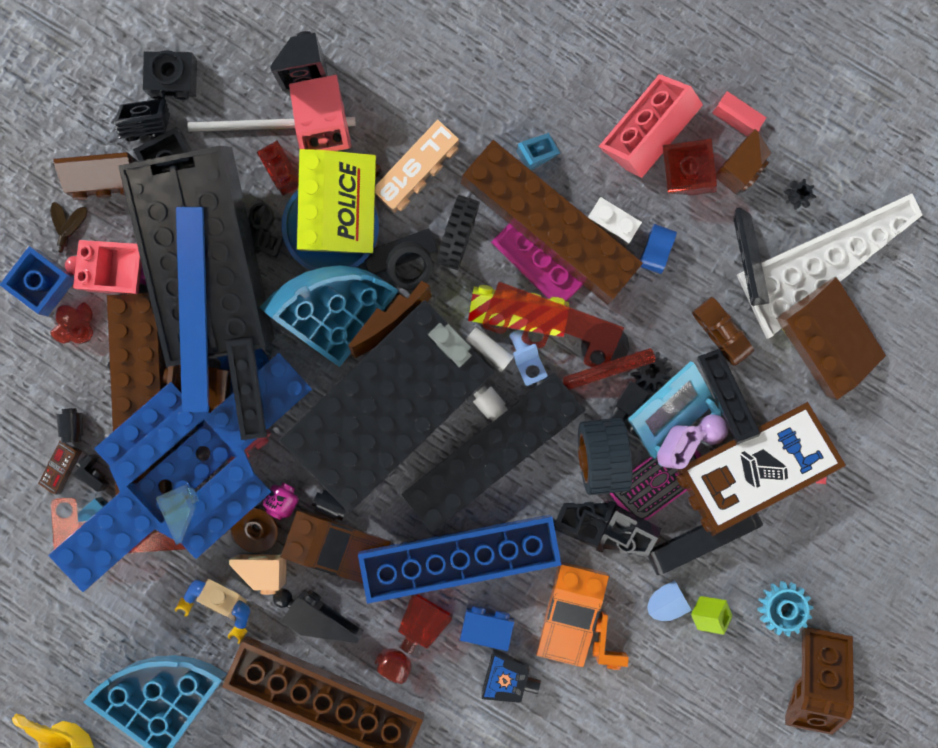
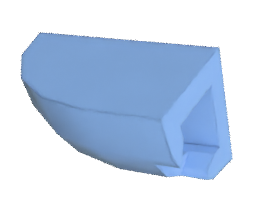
(668, 603)

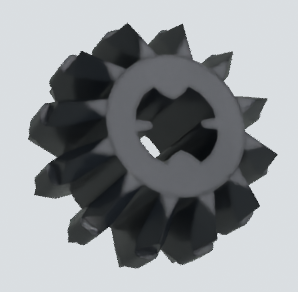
(657, 377)

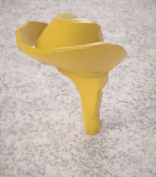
(58, 736)

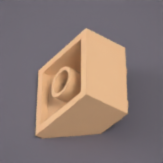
(261, 571)

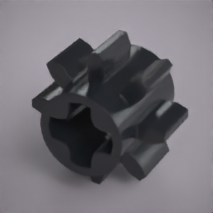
(805, 190)

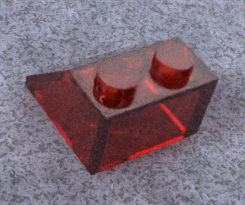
(690, 167)

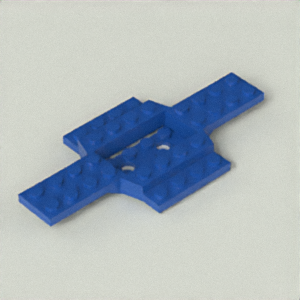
(145, 440)

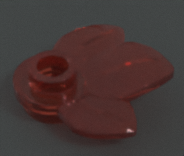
(70, 322)

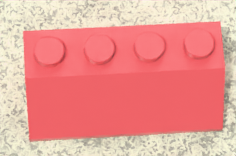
(650, 124)

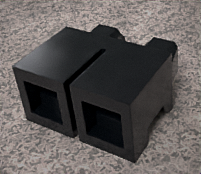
(629, 402)

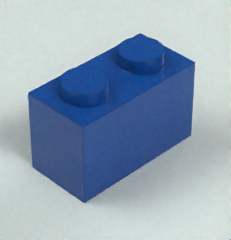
(487, 628)

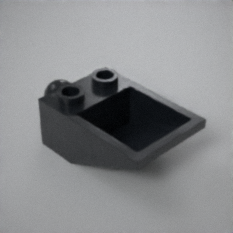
(314, 618)

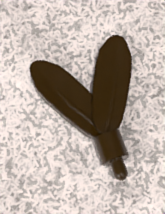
(66, 227)

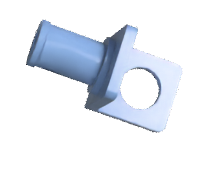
(526, 356)

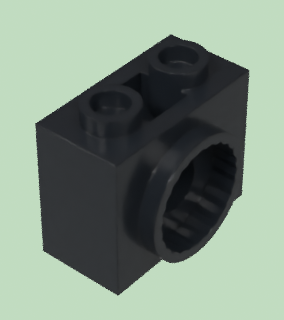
(180, 84)

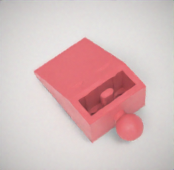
(319, 114)
(106, 267)

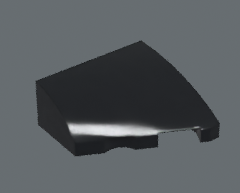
(584, 521)
(629, 534)

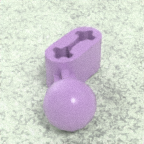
(684, 440)

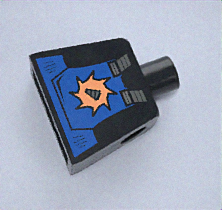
(507, 679)

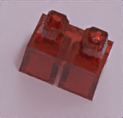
(279, 167)

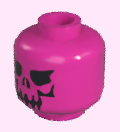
(280, 501)

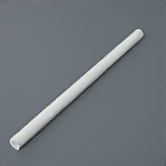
(249, 125)

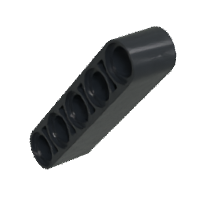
(697, 543)

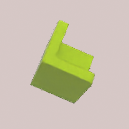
(712, 615)

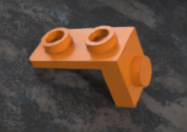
(612, 659)

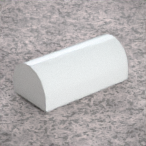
(488, 349)

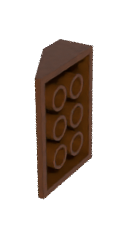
(832, 339)

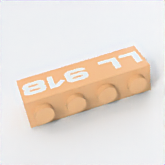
(416, 166)

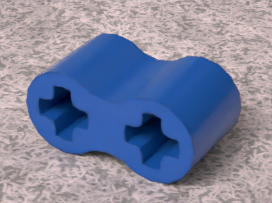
(657, 248)

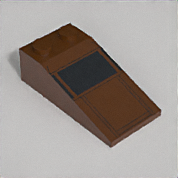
(328, 545)

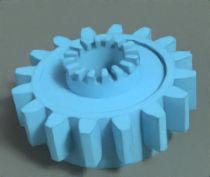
(796, 615)

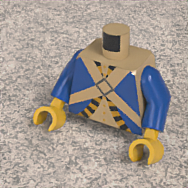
(220, 601)

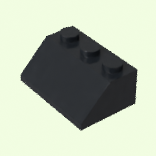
(299, 60)

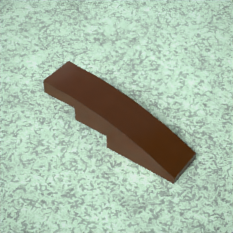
(382, 322)

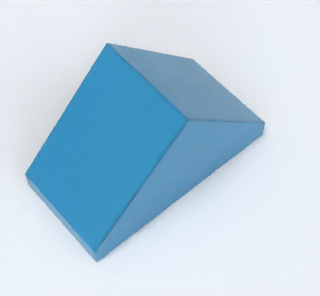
(537, 151)

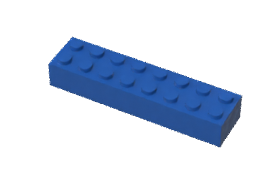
(459, 558)

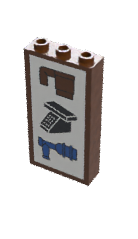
(761, 471)

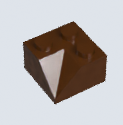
(744, 163)

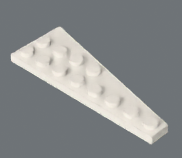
(831, 255)

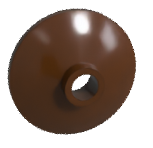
(255, 539)

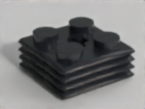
(142, 119)

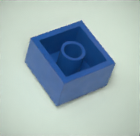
(37, 281)

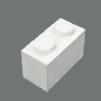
(614, 221)

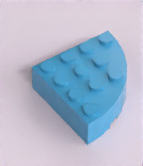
(329, 307)
(156, 698)

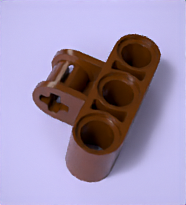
(723, 331)

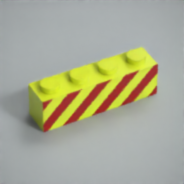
(480, 303)

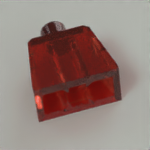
(422, 623)

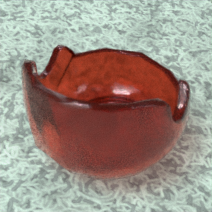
(393, 665)

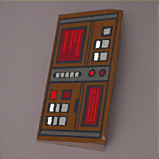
(59, 468)

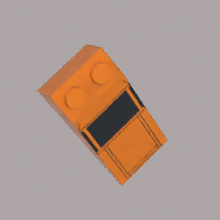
(572, 613)

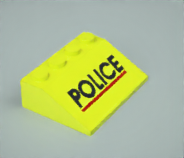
(336, 201)

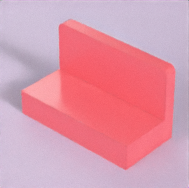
(738, 114)

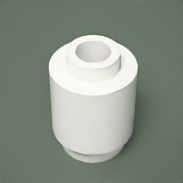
(489, 403)

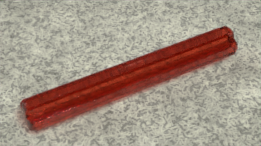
(609, 369)

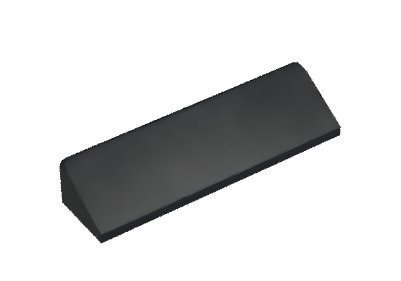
(750, 257)

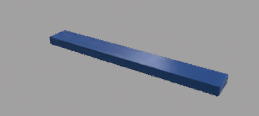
(192, 308)

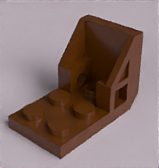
(825, 691)

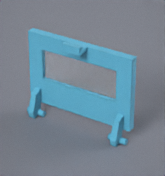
(676, 403)

